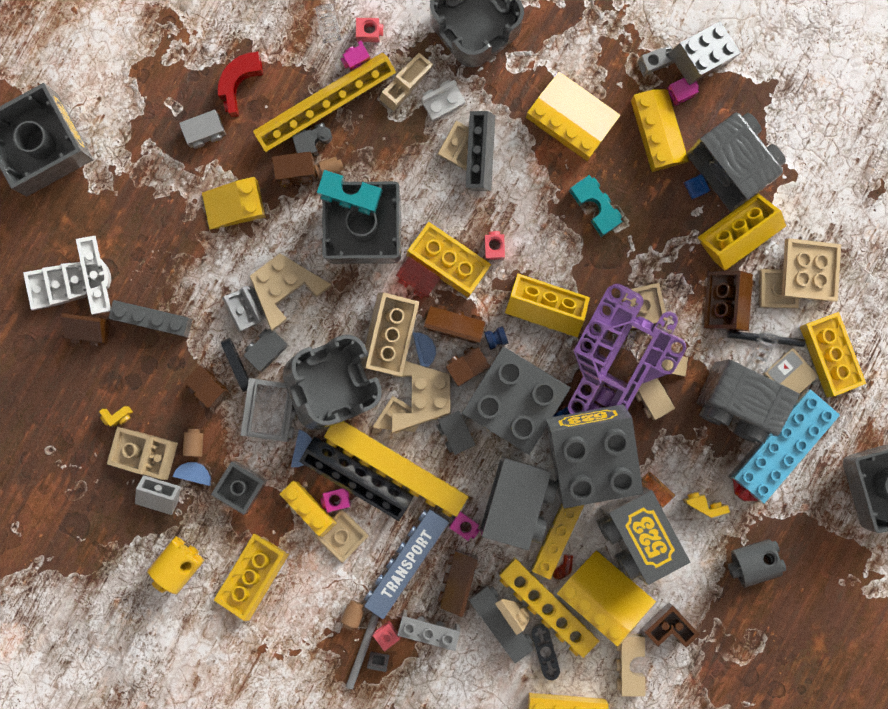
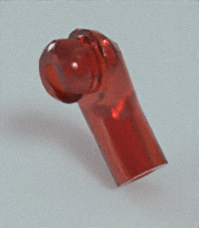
(564, 569)

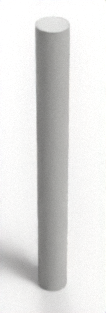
(362, 651)

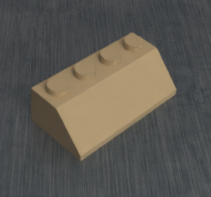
(390, 333)

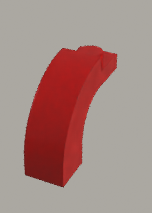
(234, 73)

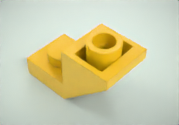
(699, 502)

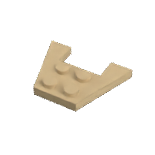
(280, 279)
(429, 397)

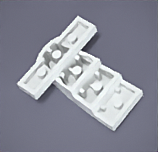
(72, 281)

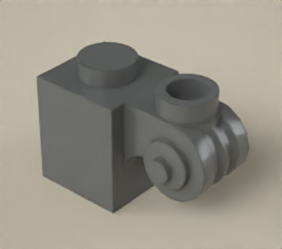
(306, 140)

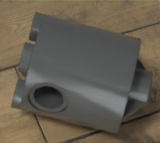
(749, 564)

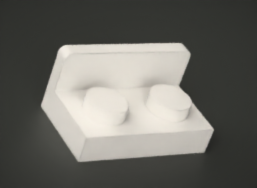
(442, 100)

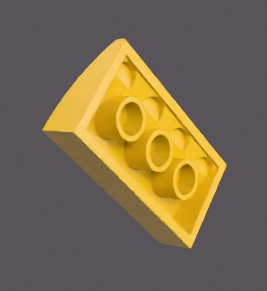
(448, 259)
(832, 355)
(251, 577)

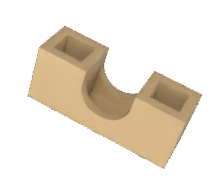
(629, 682)

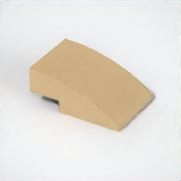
(142, 453)

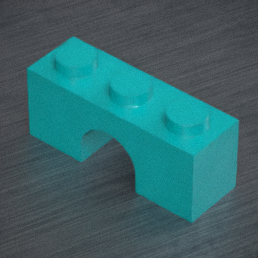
(588, 191)
(365, 199)

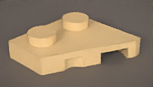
(456, 146)
(393, 406)
(515, 614)

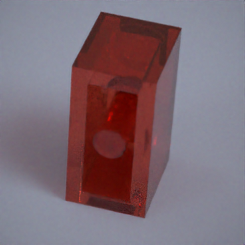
(417, 277)

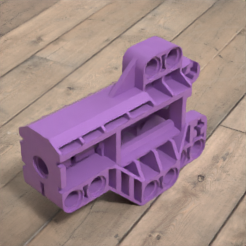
(596, 366)

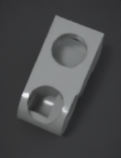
(655, 60)

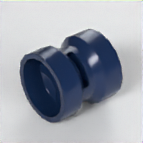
(497, 337)

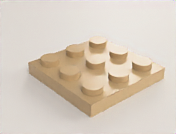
(811, 270)

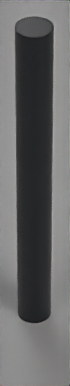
(753, 337)

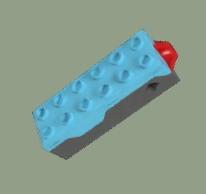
(772, 462)

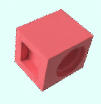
(362, 24)
(498, 254)
(386, 635)

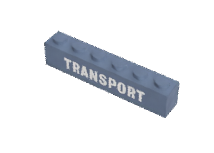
(406, 563)

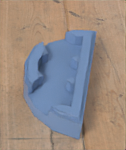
(425, 349)
(302, 443)
(193, 472)

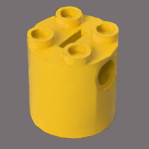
(174, 566)

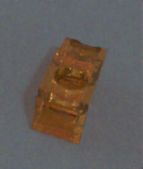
(662, 493)

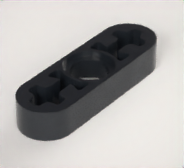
(235, 363)
(544, 667)

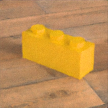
(308, 508)

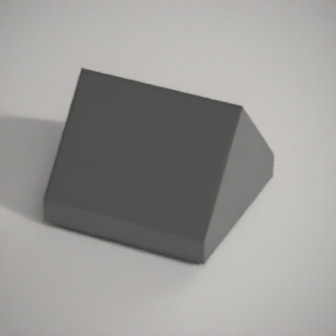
(378, 661)

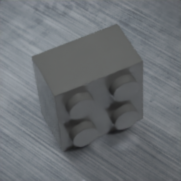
(239, 487)

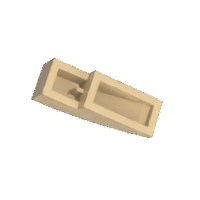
(405, 81)

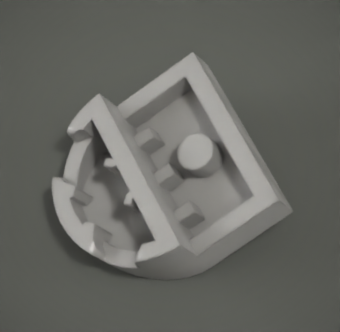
(244, 308)

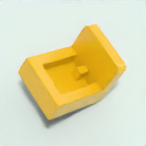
(120, 416)

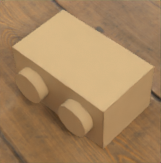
(654, 399)

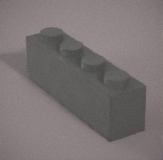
(480, 151)
(150, 318)
(515, 645)

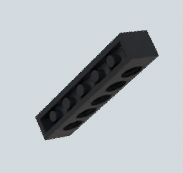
(356, 478)

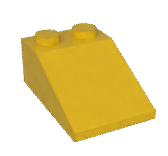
(233, 203)

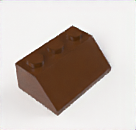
(728, 300)
(455, 324)
(458, 582)

